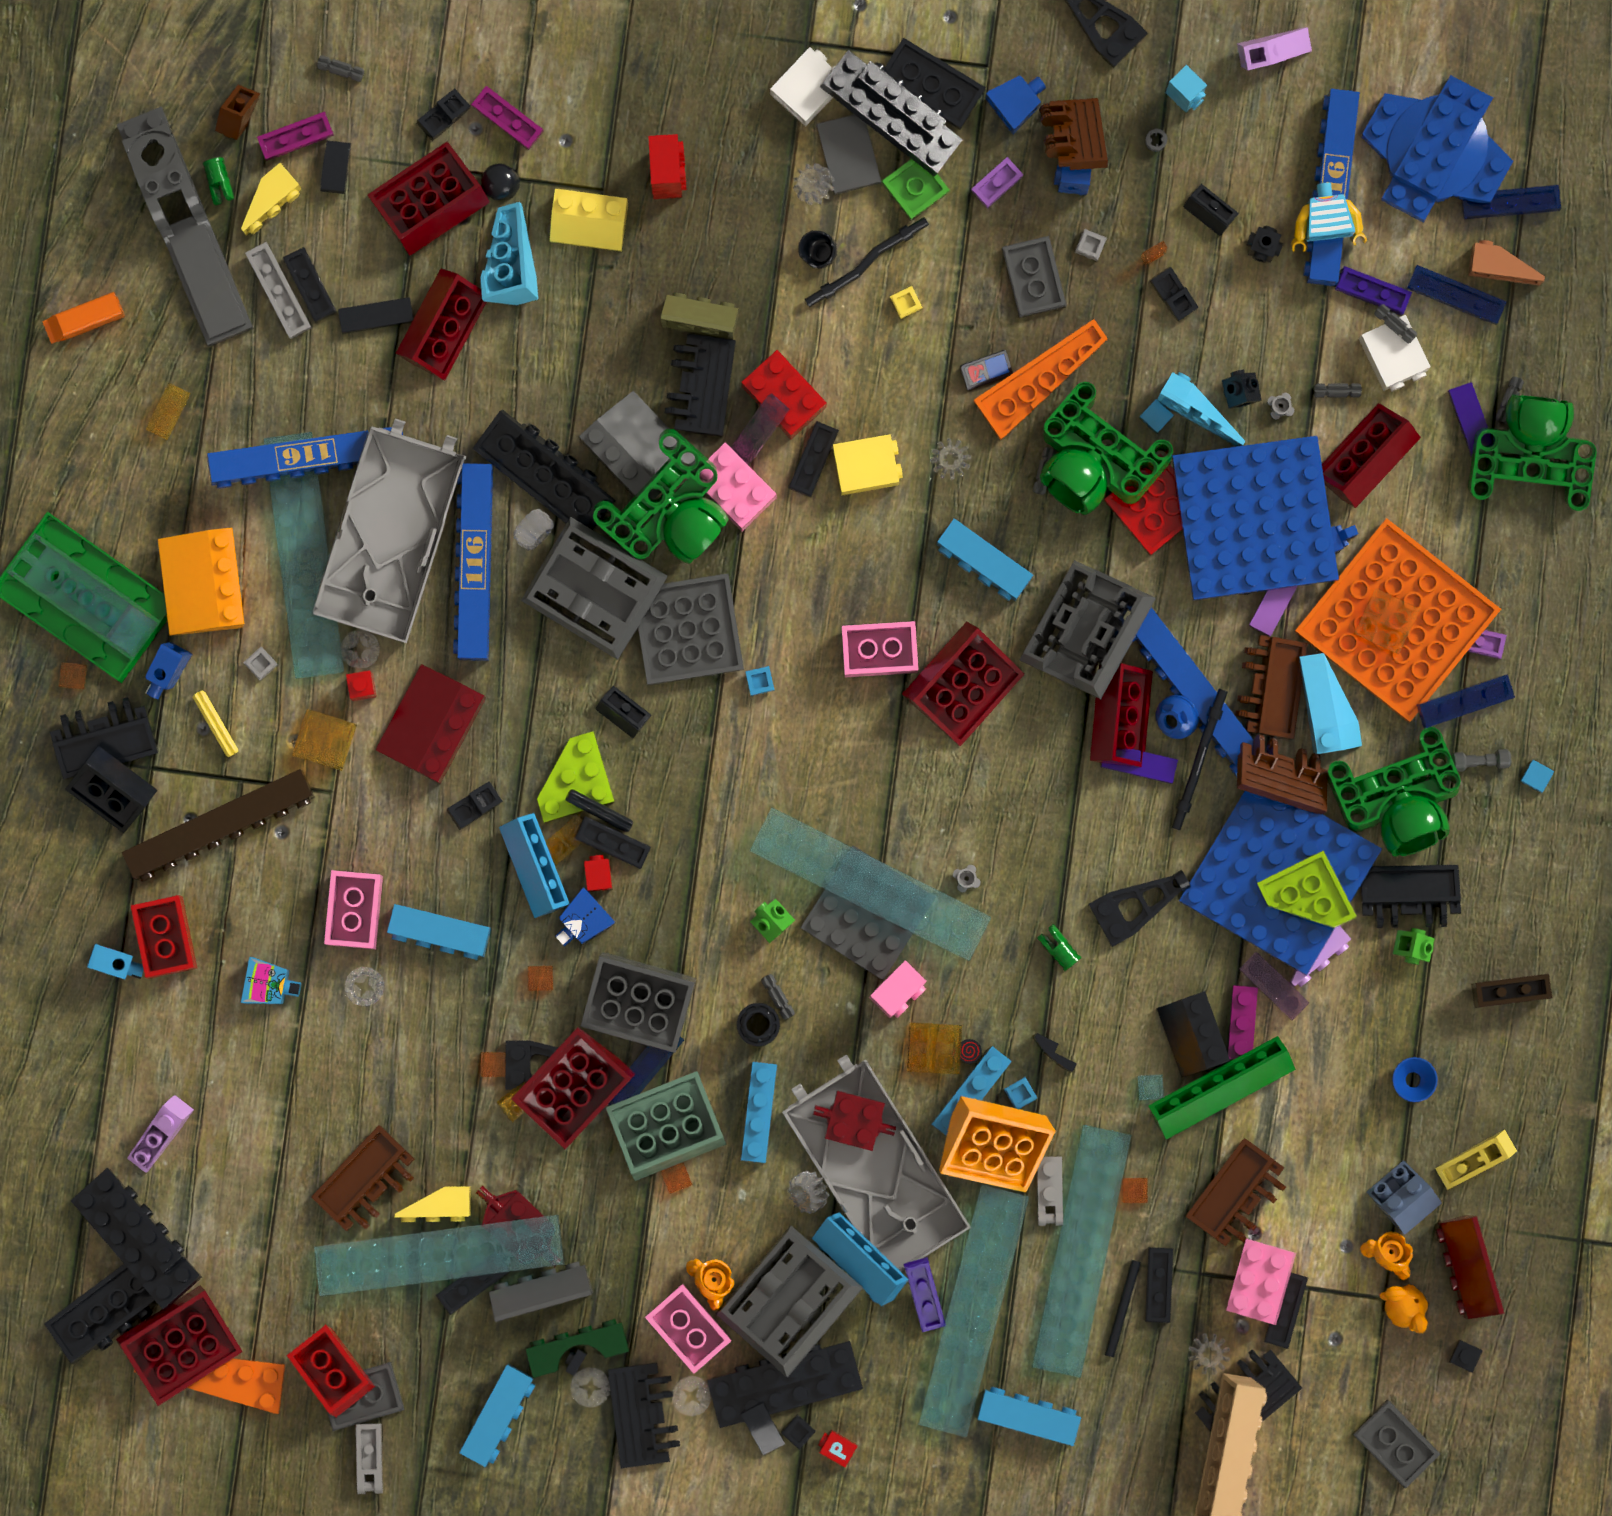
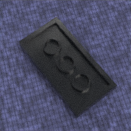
(935, 81)

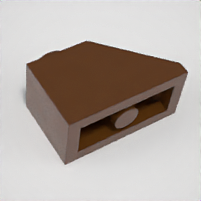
(236, 112)

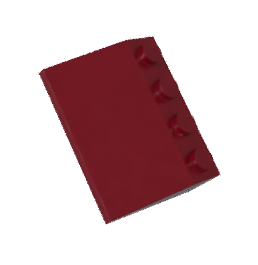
(428, 198)
(963, 683)
(431, 723)
(573, 1087)
(1469, 1267)
(179, 1345)

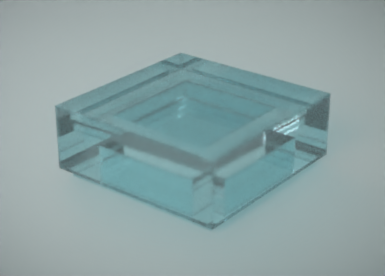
(1150, 1087)

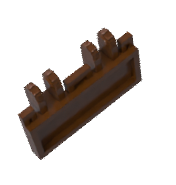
(1077, 133)
(1278, 687)
(1277, 779)
(361, 1177)
(1233, 1191)

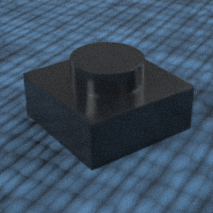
(1465, 1356)
(574, 1361)

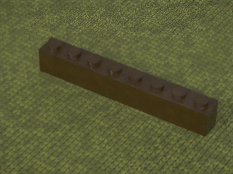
(217, 825)

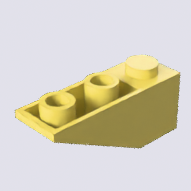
(273, 192)
(446, 1202)

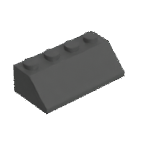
(540, 1292)

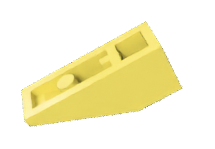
(1476, 1159)

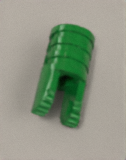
(218, 176)
(1063, 952)

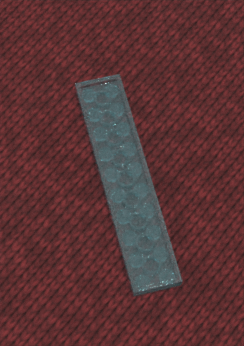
(302, 563)
(870, 884)
(1081, 1251)
(439, 1255)
(973, 1310)

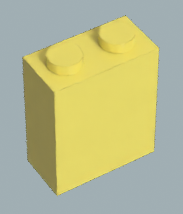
(867, 464)

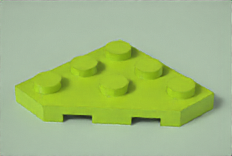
(579, 770)
(1309, 891)

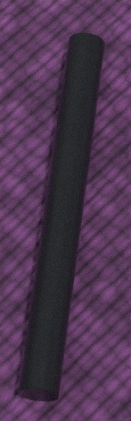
(1122, 1308)

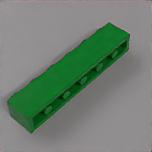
(1222, 1087)

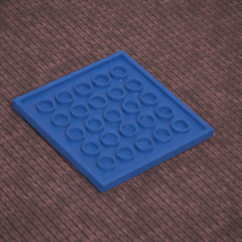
(1255, 518)
(1258, 843)

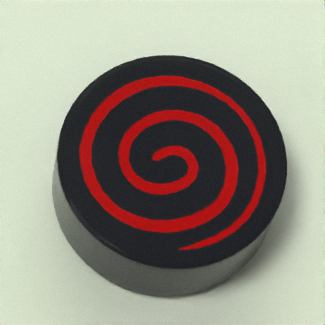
(970, 1051)

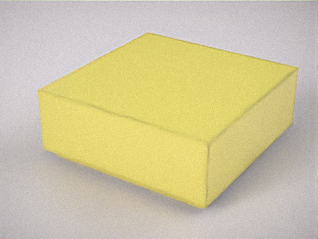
(906, 302)

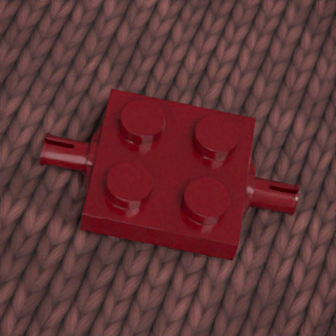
(854, 1120)

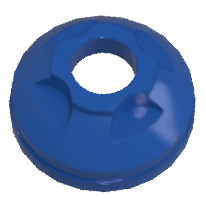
(1183, 711)
(1427, 1076)

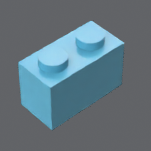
(1186, 89)

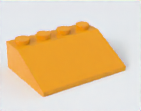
(201, 582)
(995, 1144)

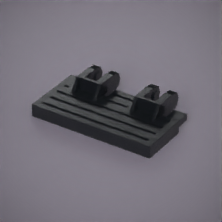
(706, 385)
(122, 740)
(1411, 889)
(1275, 1379)
(637, 1415)

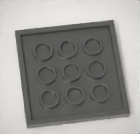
(690, 631)
(856, 933)

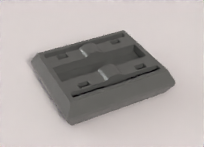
(594, 588)
(1089, 631)
(788, 1299)

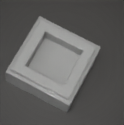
(1090, 245)
(260, 663)

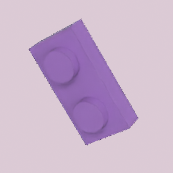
(997, 182)

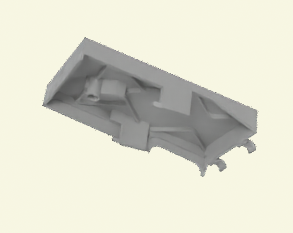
(388, 532)
(885, 1192)

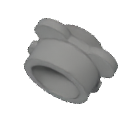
(1283, 399)
(972, 882)

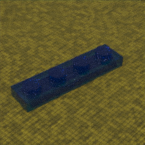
(1515, 202)
(1456, 295)
(1465, 701)
(645, 1069)

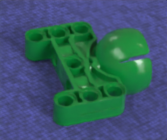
(1540, 427)
(1087, 465)
(686, 523)
(1406, 808)

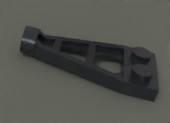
(1120, 42)
(1110, 917)
(519, 1060)

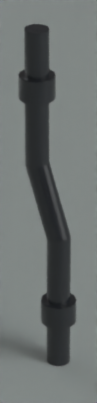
(904, 234)
(1215, 714)

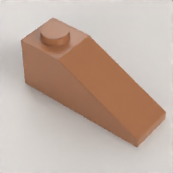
(1497, 263)

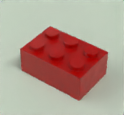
(667, 166)
(783, 381)
(164, 937)
(330, 1371)

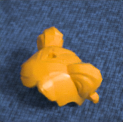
(1395, 1262)
(703, 1277)
(1403, 1309)

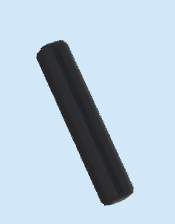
(599, 810)

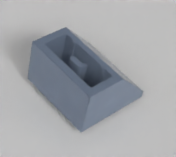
(1404, 1197)

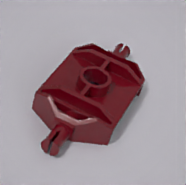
(507, 1207)

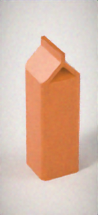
(83, 318)

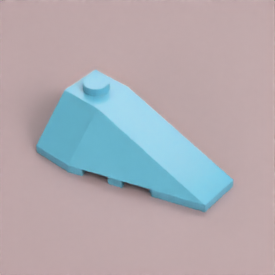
(510, 265)
(1190, 403)
(1328, 710)

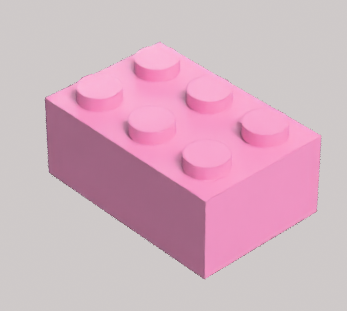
(737, 488)
(879, 649)
(353, 909)
(898, 989)
(1261, 1281)
(688, 1328)

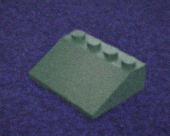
(665, 1126)

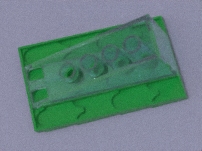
(84, 597)

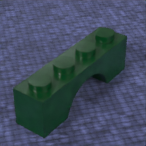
(608, 1340)

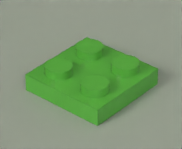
(914, 188)

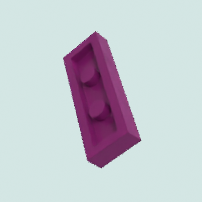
(507, 117)
(295, 136)
(1242, 1020)

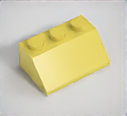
(588, 219)

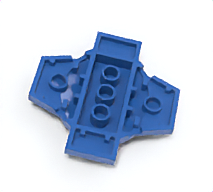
(1437, 148)

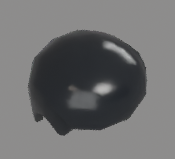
(500, 181)
(817, 249)

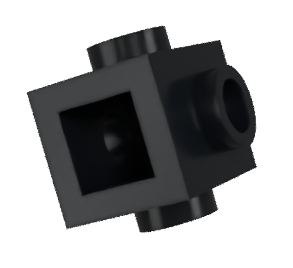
(1261, 252)
(1241, 389)

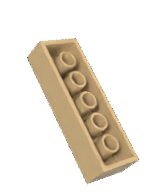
(1231, 1447)

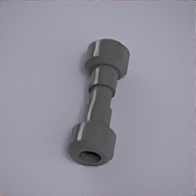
(1500, 759)

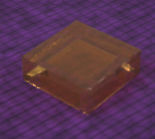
(1154, 253)
(72, 676)
(540, 978)
(493, 1064)
(676, 1178)
(1134, 1190)

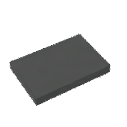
(848, 153)
(1034, 276)
(378, 1402)
(1396, 1444)

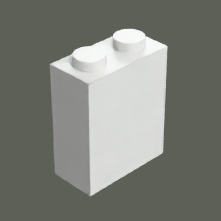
(800, 86)
(1393, 358)

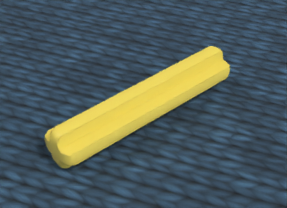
(215, 723)

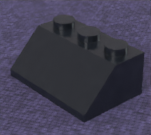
(111, 789)
(1193, 1034)

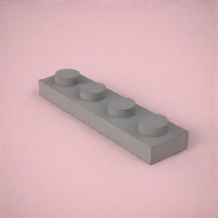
(278, 290)

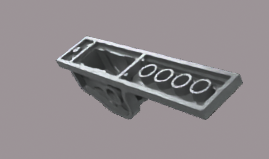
(189, 240)

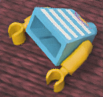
(1327, 218)

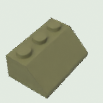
(699, 316)

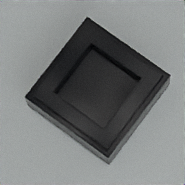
(798, 1431)

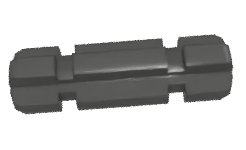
(340, 68)
(1395, 323)
(1514, 386)
(1338, 390)
(1038, 487)
(777, 996)

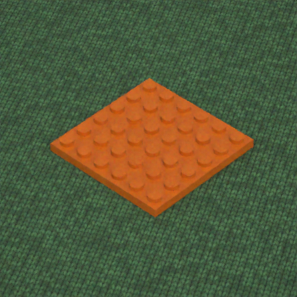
(1444, 630)

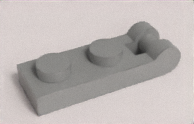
(1050, 1190)
(369, 1457)

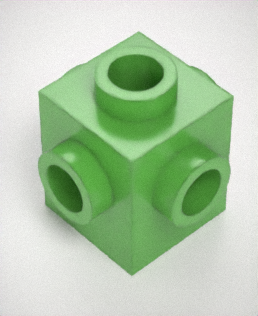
(771, 920)
(1413, 946)

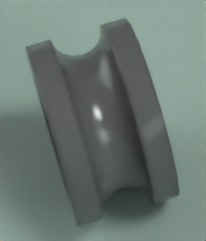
(1148, 140)

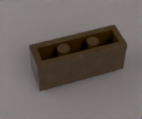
(1511, 990)

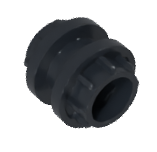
(747, 1013)

